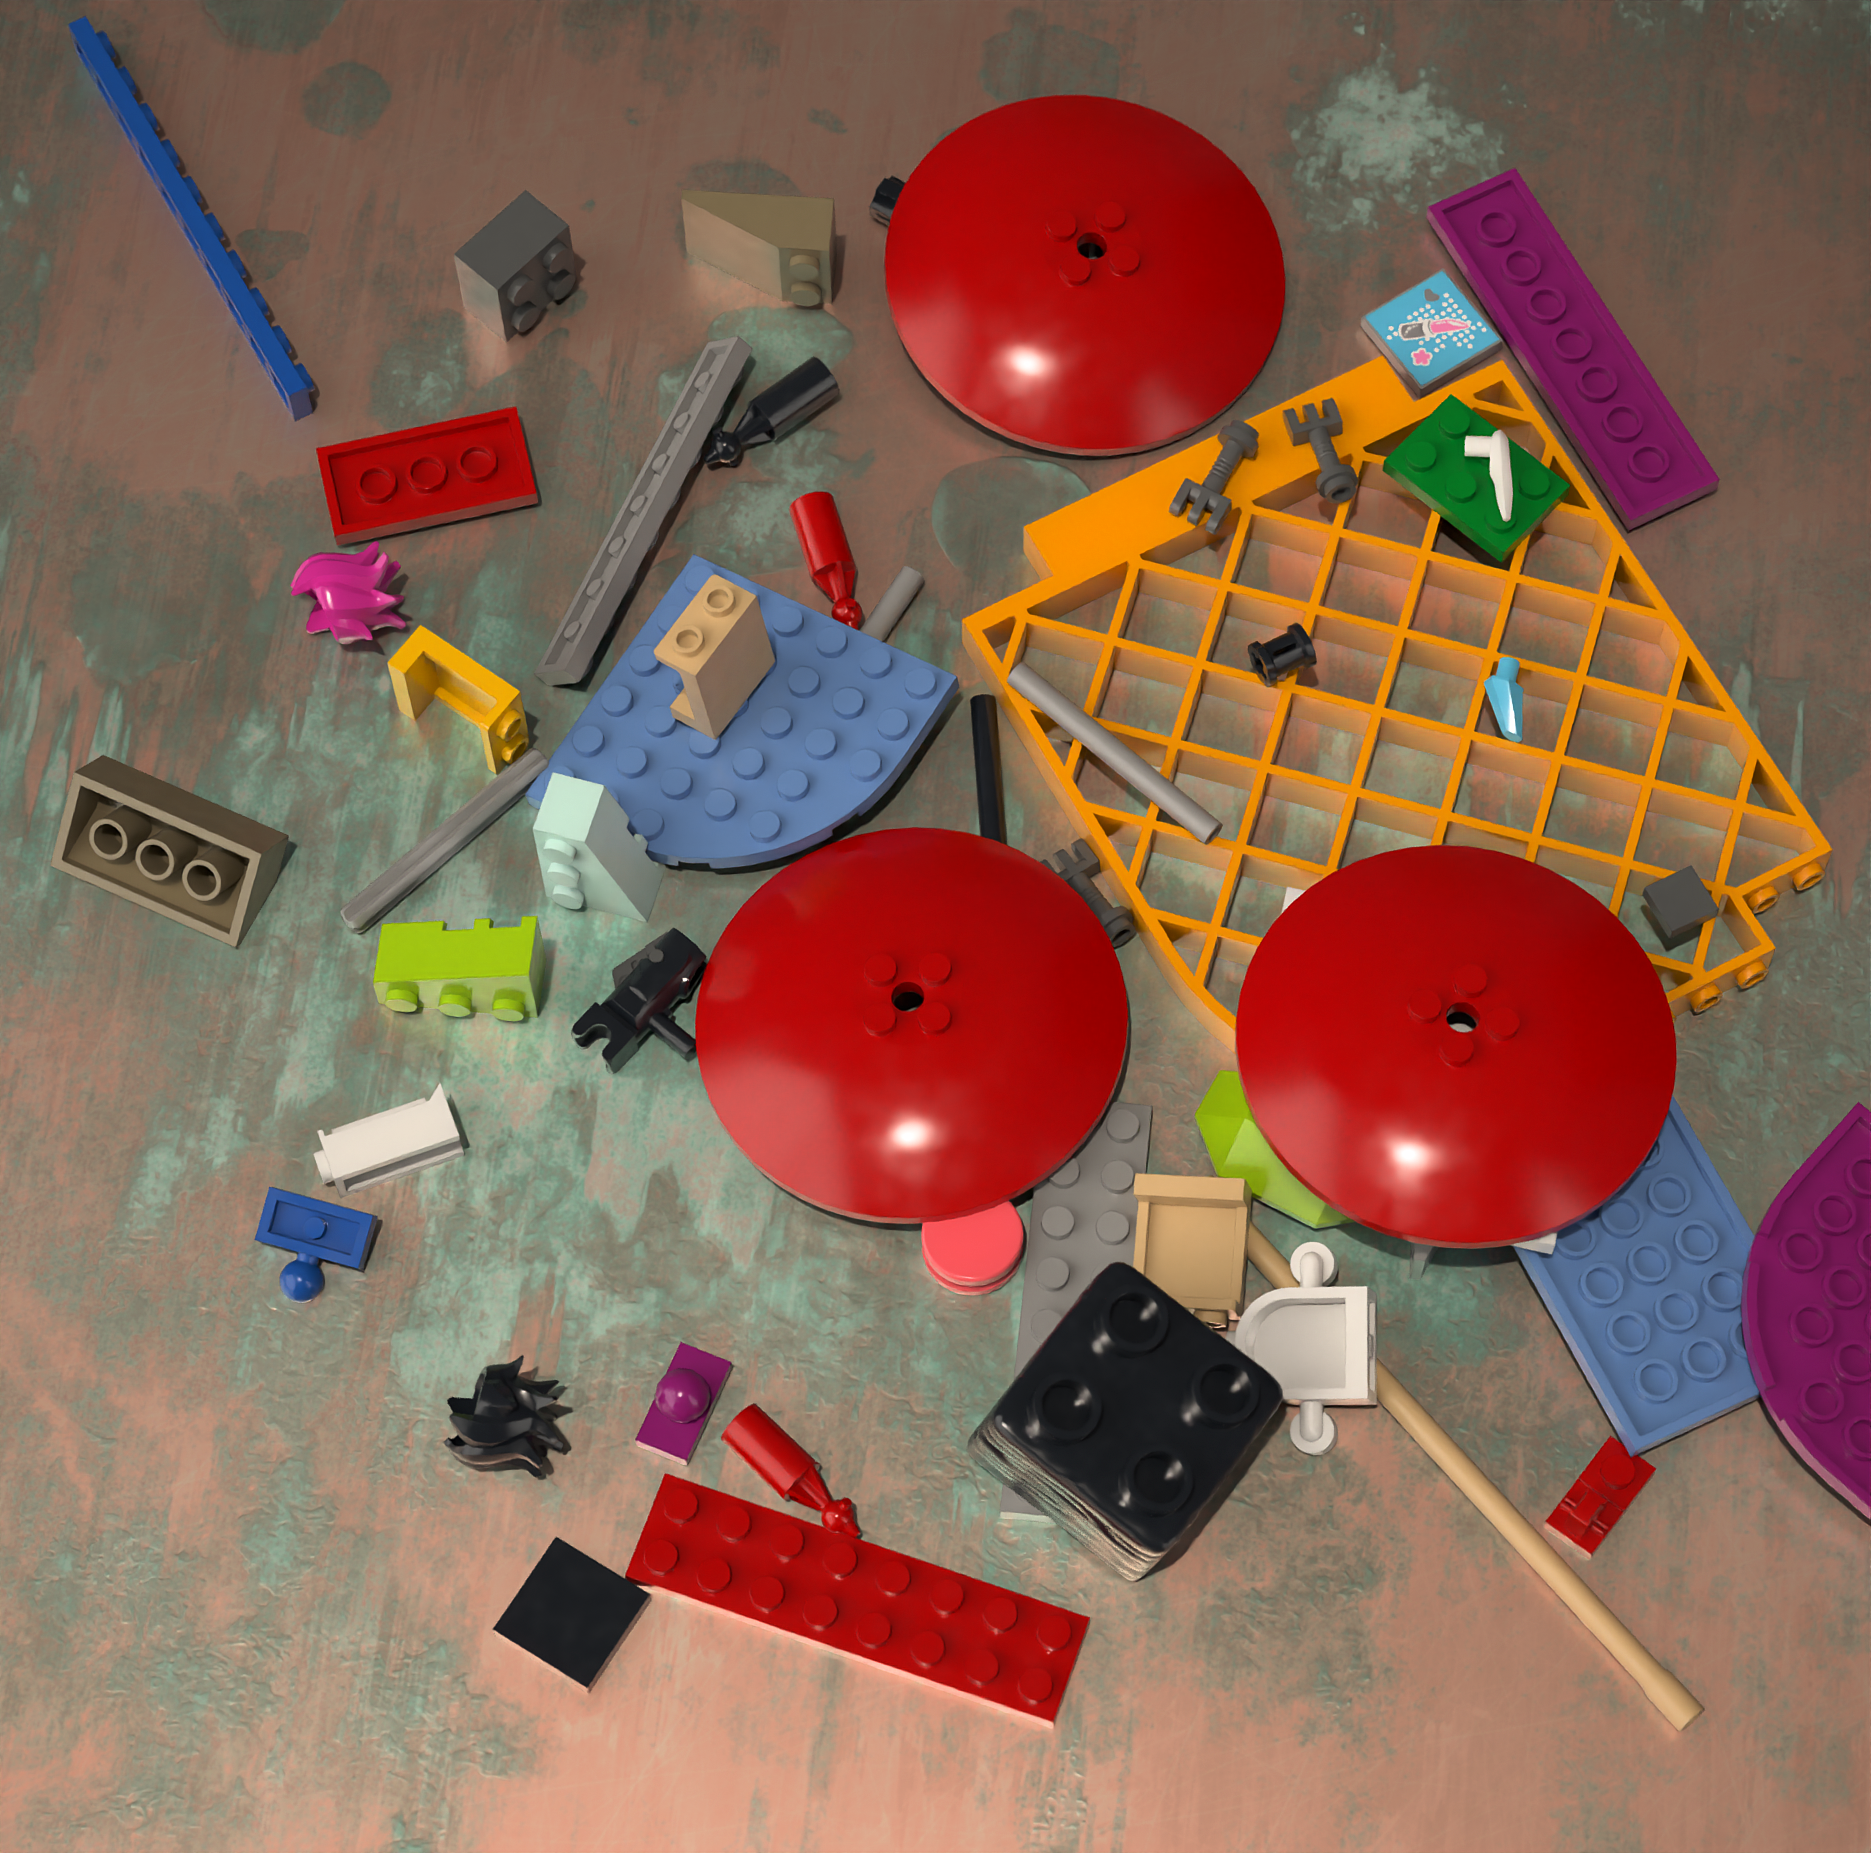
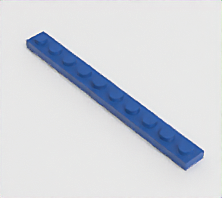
(199, 229)

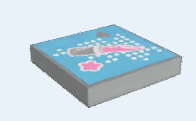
(1431, 333)

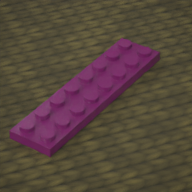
(1572, 349)

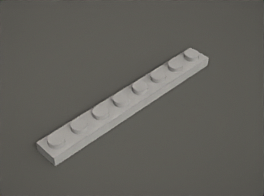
(643, 512)

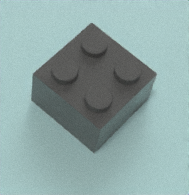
(516, 266)

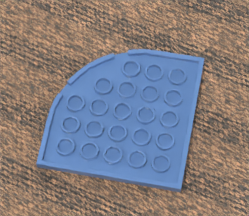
(791, 765)

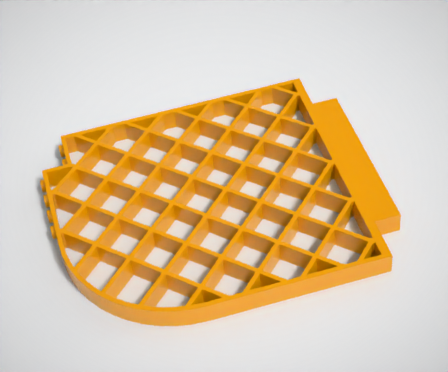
(1129, 537)

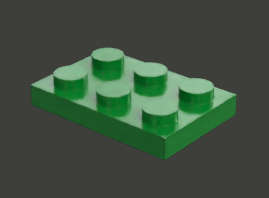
(1460, 487)

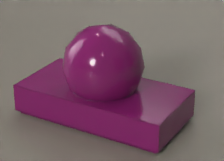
(683, 1403)

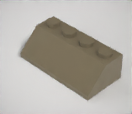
(167, 849)

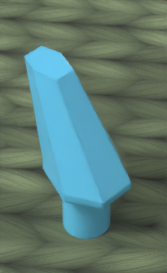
(1507, 698)

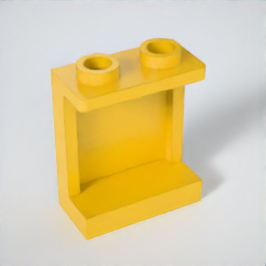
(434, 669)

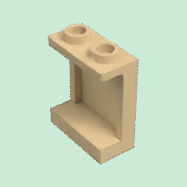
(719, 652)
(1195, 1241)

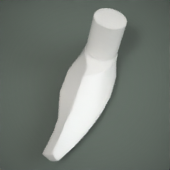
(1500, 466)

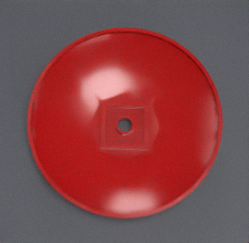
(1072, 345)
(929, 1104)
(1438, 1126)

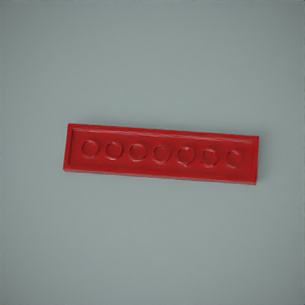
(858, 1600)

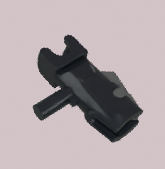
(642, 1000)

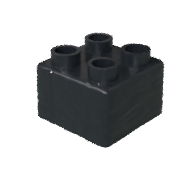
(1126, 1420)

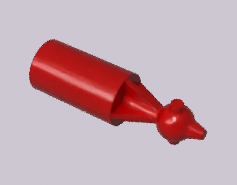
(827, 552)
(786, 1467)

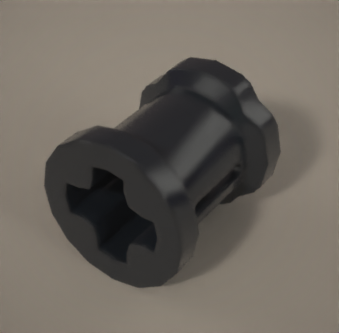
(1282, 654)

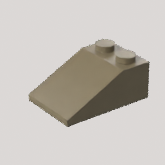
(766, 241)

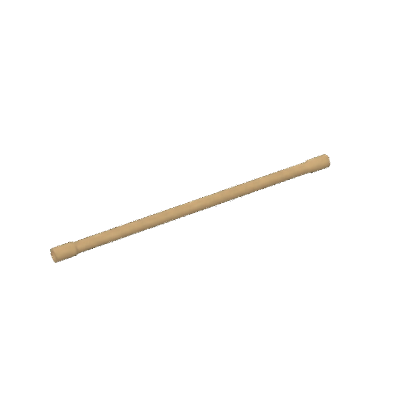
(1658, 1683)

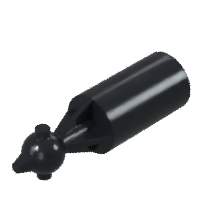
(776, 410)

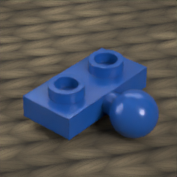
(315, 1232)

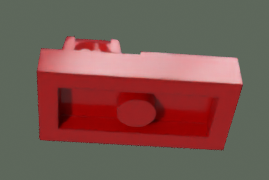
(1599, 1498)

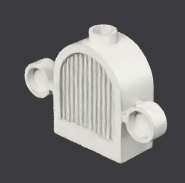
(1314, 1344)

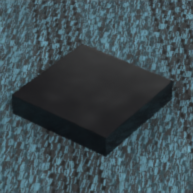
(572, 1615)

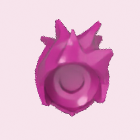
(349, 593)

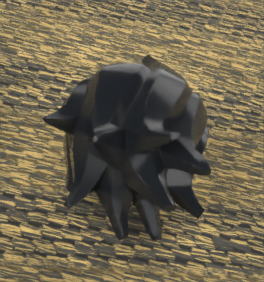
(504, 1420)

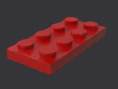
(426, 475)

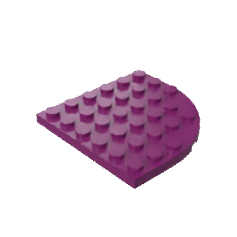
(1812, 1309)

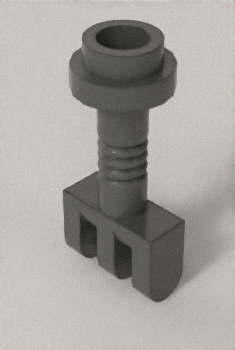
(1238, 441)
(1337, 480)
(1115, 921)

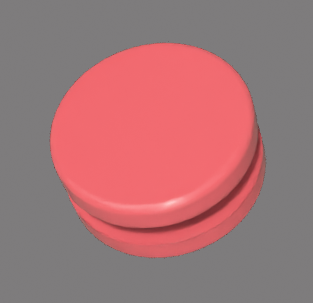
(974, 1251)

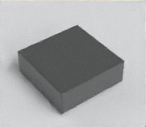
(1680, 902)

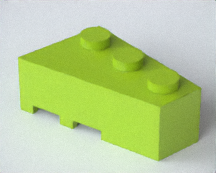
(462, 969)

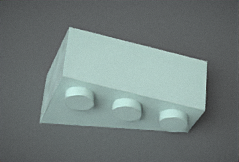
(590, 853)

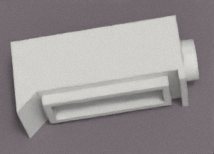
(389, 1145)

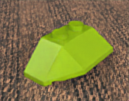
(1242, 1152)

